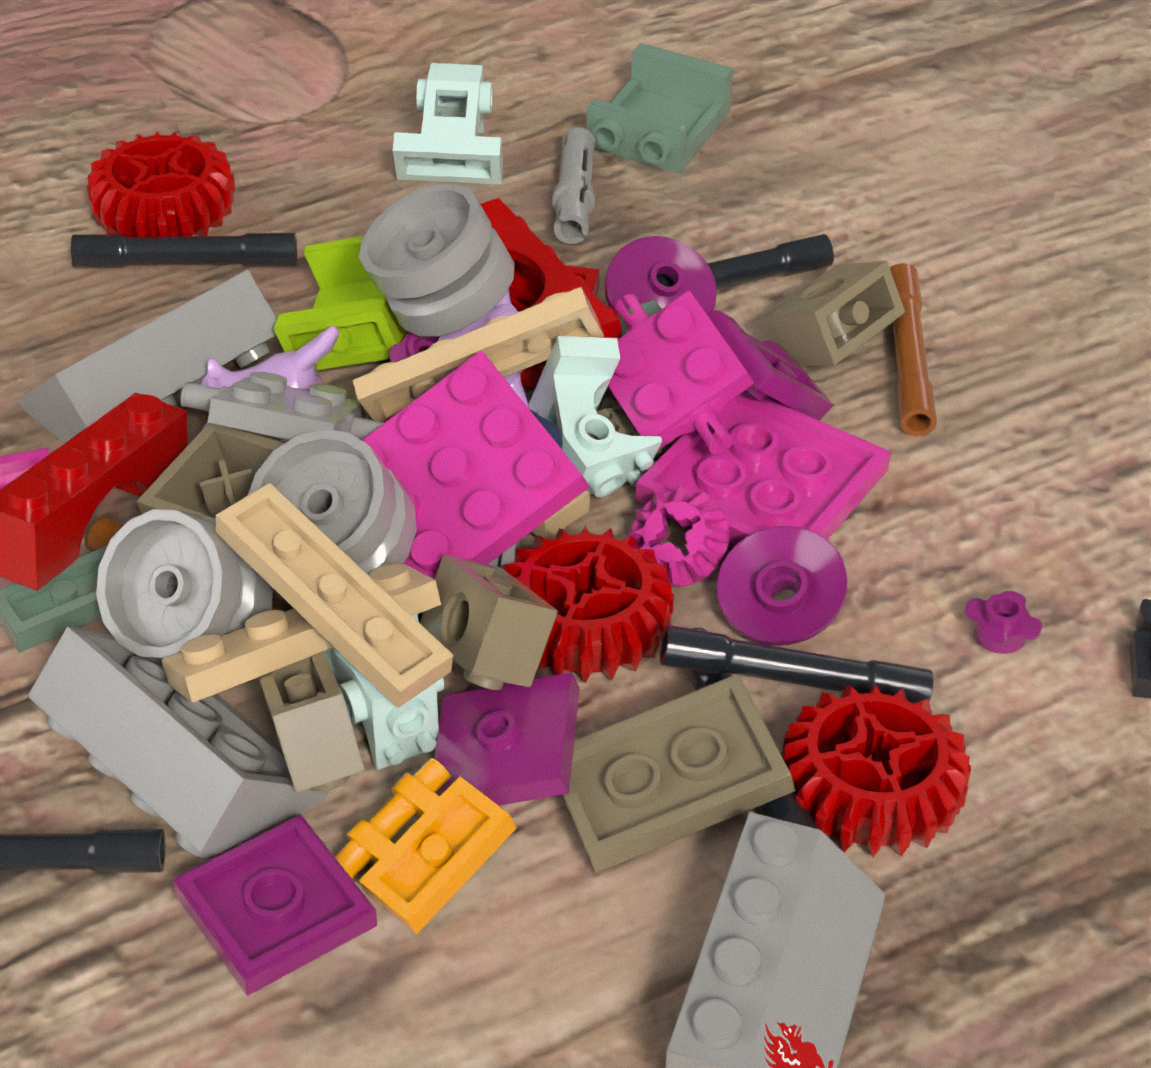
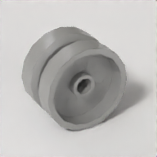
(437, 260)
(345, 494)
(174, 581)

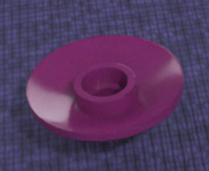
(638, 263)
(779, 561)

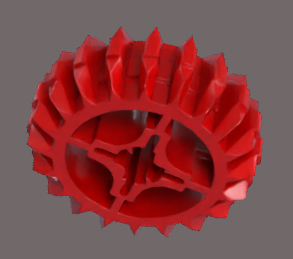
(161, 187)
(606, 597)
(877, 769)

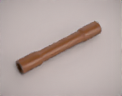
(914, 388)

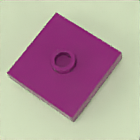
(512, 739)
(274, 904)

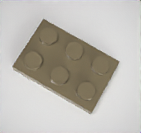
(672, 773)

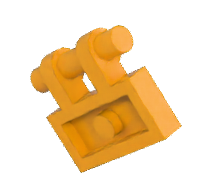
(435, 853)

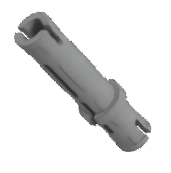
(574, 195)

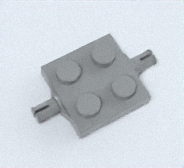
(273, 409)

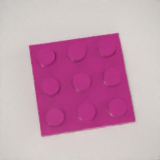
(474, 467)
(775, 472)

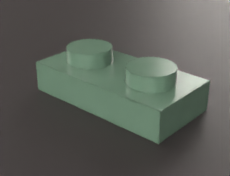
(65, 601)

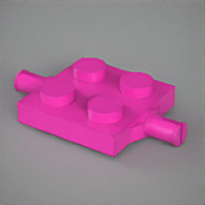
(676, 372)

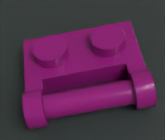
(772, 370)

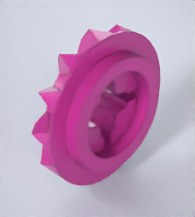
(705, 541)

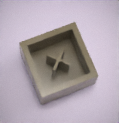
(210, 472)

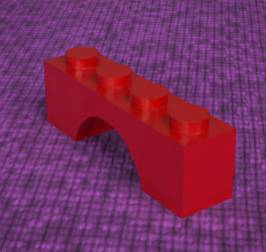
(539, 270)
(54, 499)

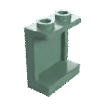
(663, 109)

